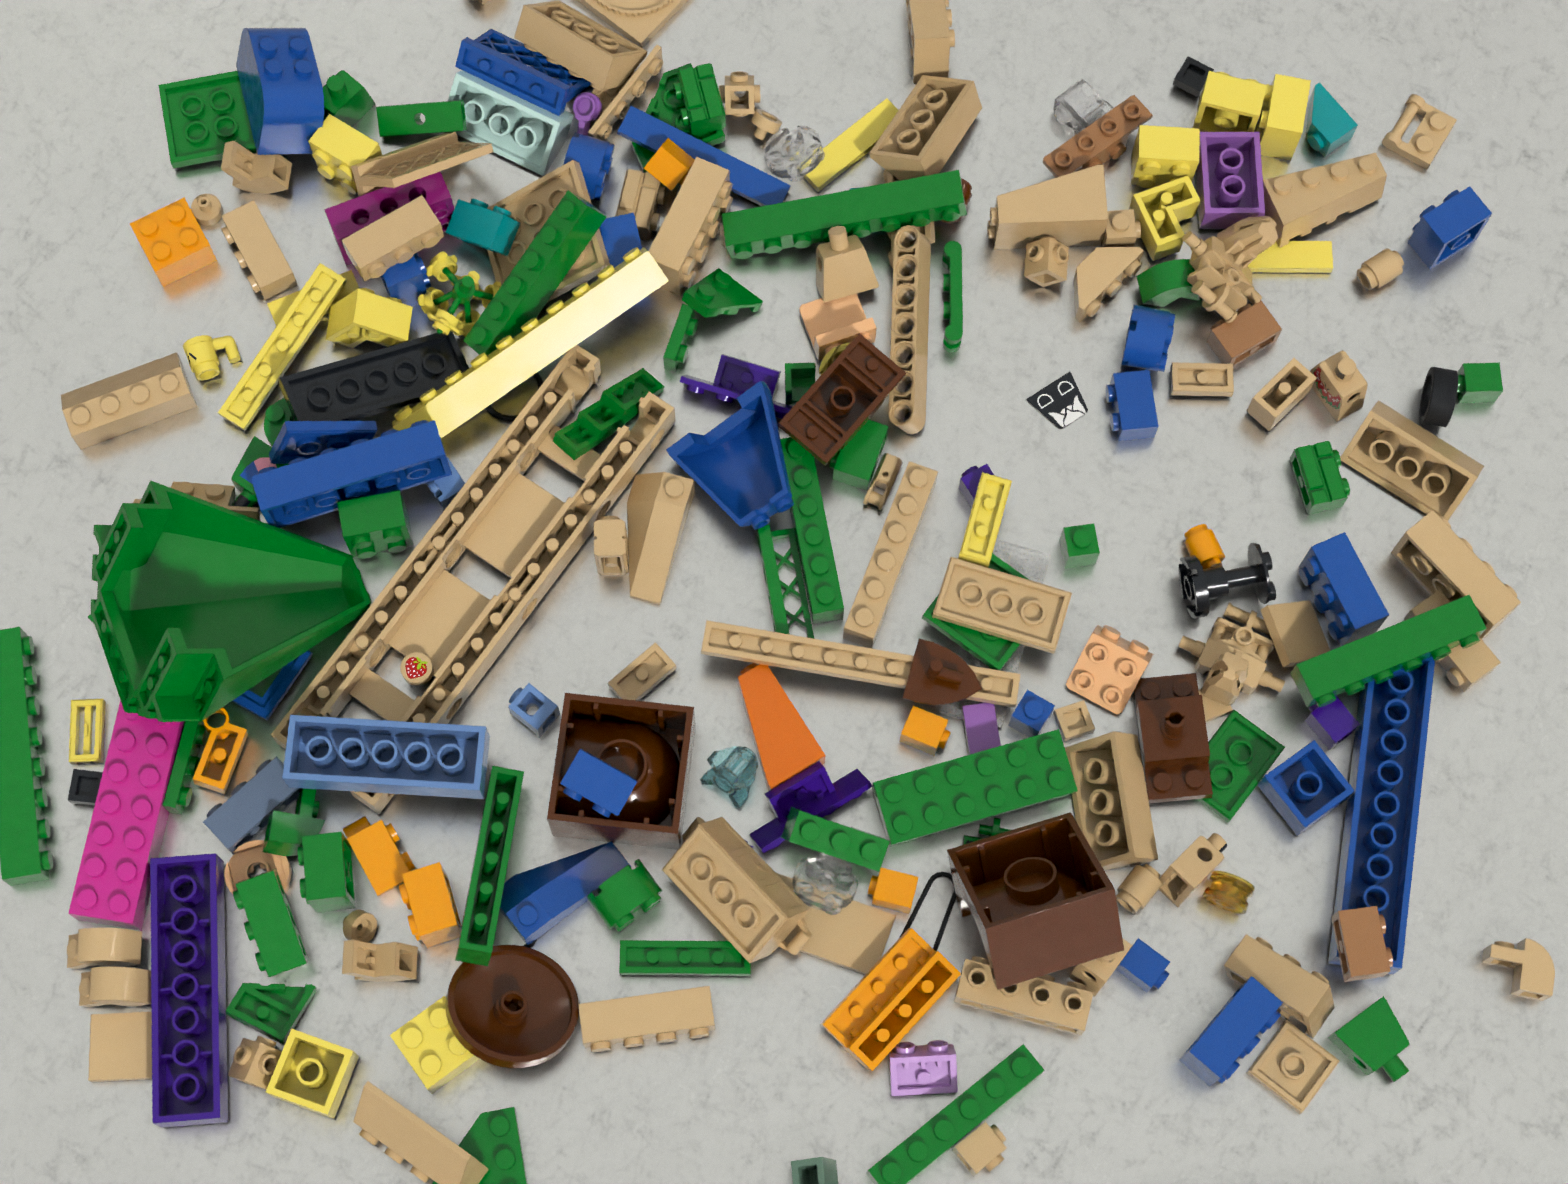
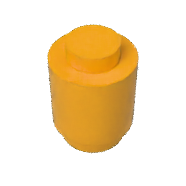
(1204, 545)

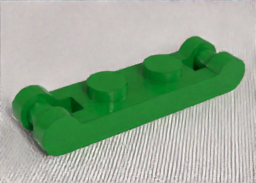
(954, 306)

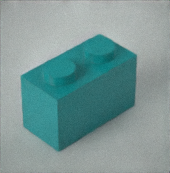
(482, 226)

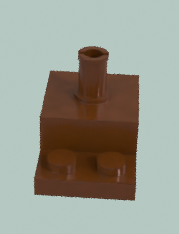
(842, 399)
(1173, 738)

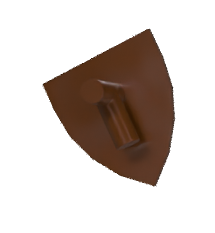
(939, 676)

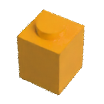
(670, 164)
(925, 731)
(893, 890)

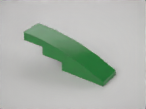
(603, 417)

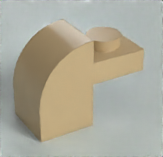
(255, 172)
(104, 947)
(379, 961)
(1531, 964)
(115, 986)

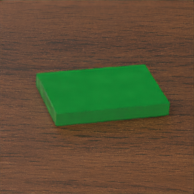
(1237, 763)

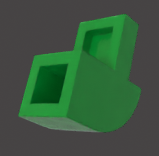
(1166, 283)
(286, 829)

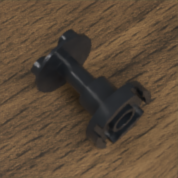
(1214, 582)

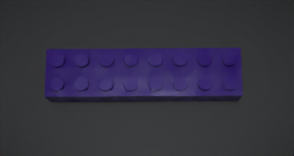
(188, 991)

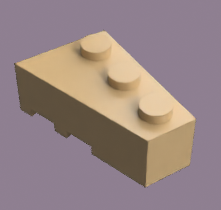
(930, 37)
(1303, 993)

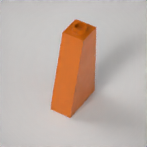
(777, 729)

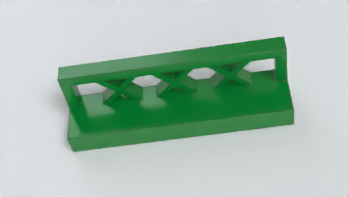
(774, 584)

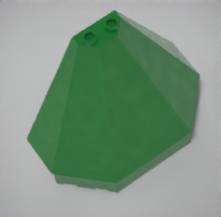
(209, 602)

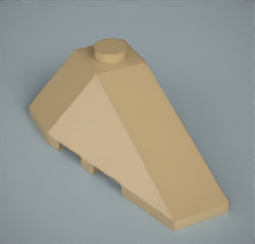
(656, 521)

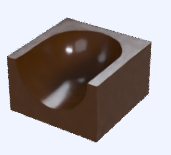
(643, 741)
(1037, 899)

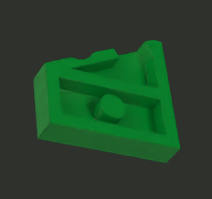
(720, 295)
(270, 1008)

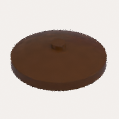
(514, 1008)

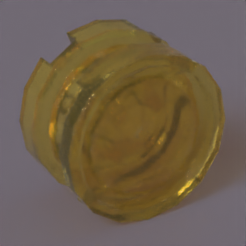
(1229, 892)

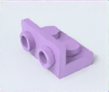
(923, 1068)

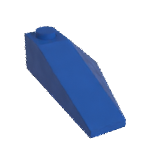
(551, 892)

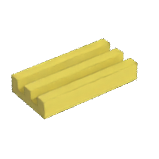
(87, 757)

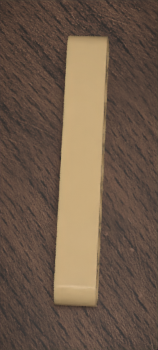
(902, 318)

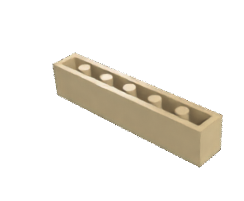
(890, 555)

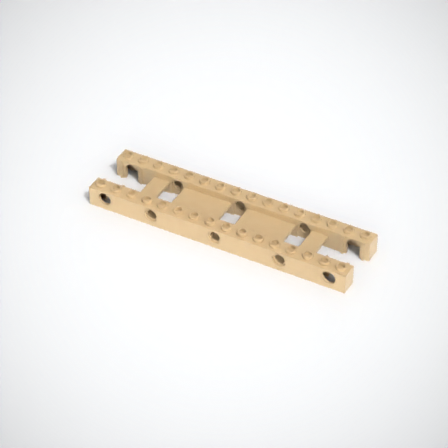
(506, 525)

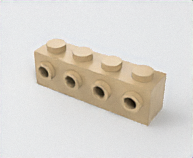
(1033, 1000)

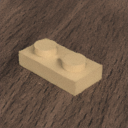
(1202, 379)
(642, 674)

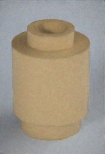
(1380, 269)
(1138, 888)

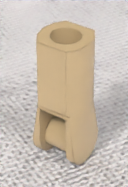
(884, 479)

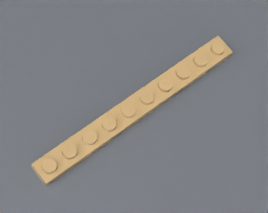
(839, 660)

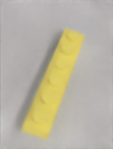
(282, 347)

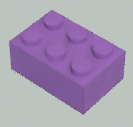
(1229, 178)

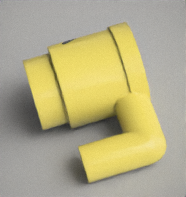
(203, 356)

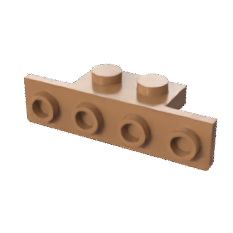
(1100, 140)

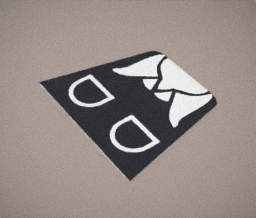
(1060, 401)

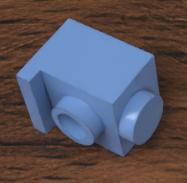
(447, 487)
(531, 697)

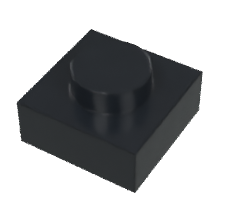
(1192, 76)
(84, 787)

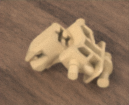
(1223, 262)
(1234, 657)

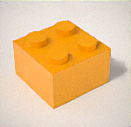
(173, 242)
(432, 904)

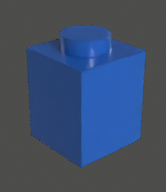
(1031, 714)
(1144, 966)

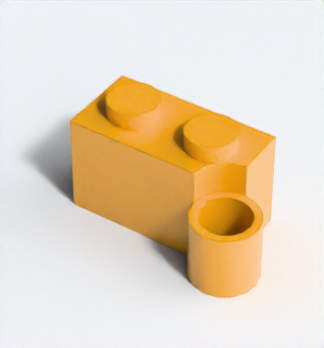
(220, 755)
(378, 853)

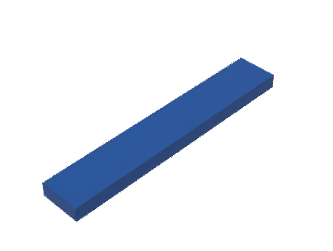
(746, 179)

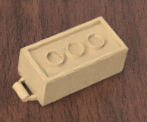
(737, 890)

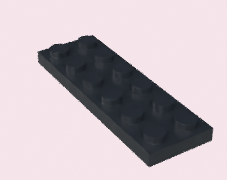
(373, 380)

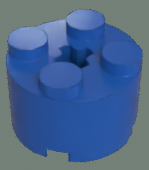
(594, 160)
(1148, 338)

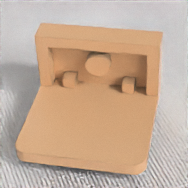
(835, 323)
(1109, 669)

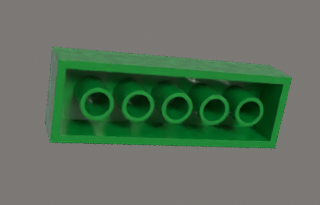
(974, 788)

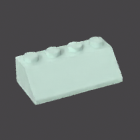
(510, 123)

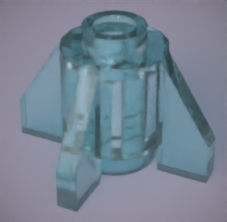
(732, 772)

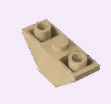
(1102, 275)

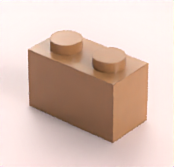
(1245, 335)
(1362, 943)

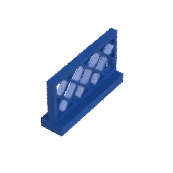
(513, 75)

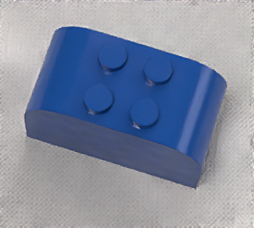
(280, 89)

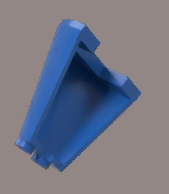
(741, 461)

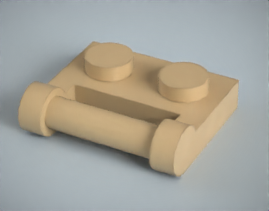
(1428, 136)

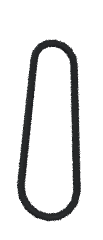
(920, 901)

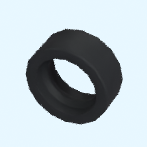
(1438, 396)

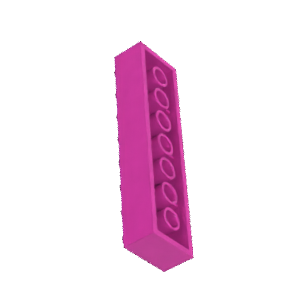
(126, 822)

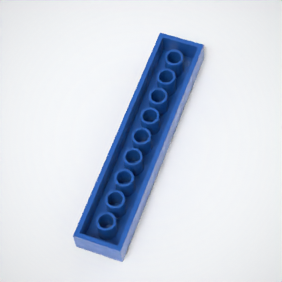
(1385, 803)

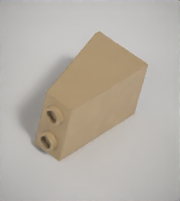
(1063, 207)

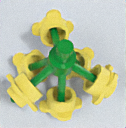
(465, 288)

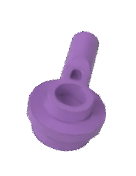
(586, 108)

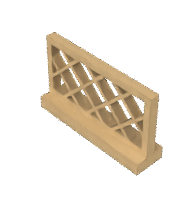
(415, 162)

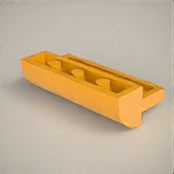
(890, 999)

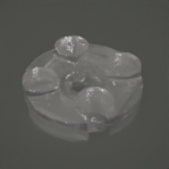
(796, 165)
(823, 897)

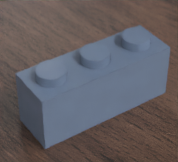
(251, 806)

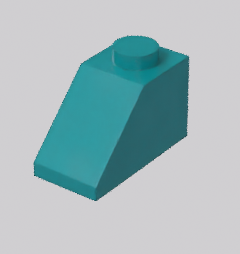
(1327, 122)

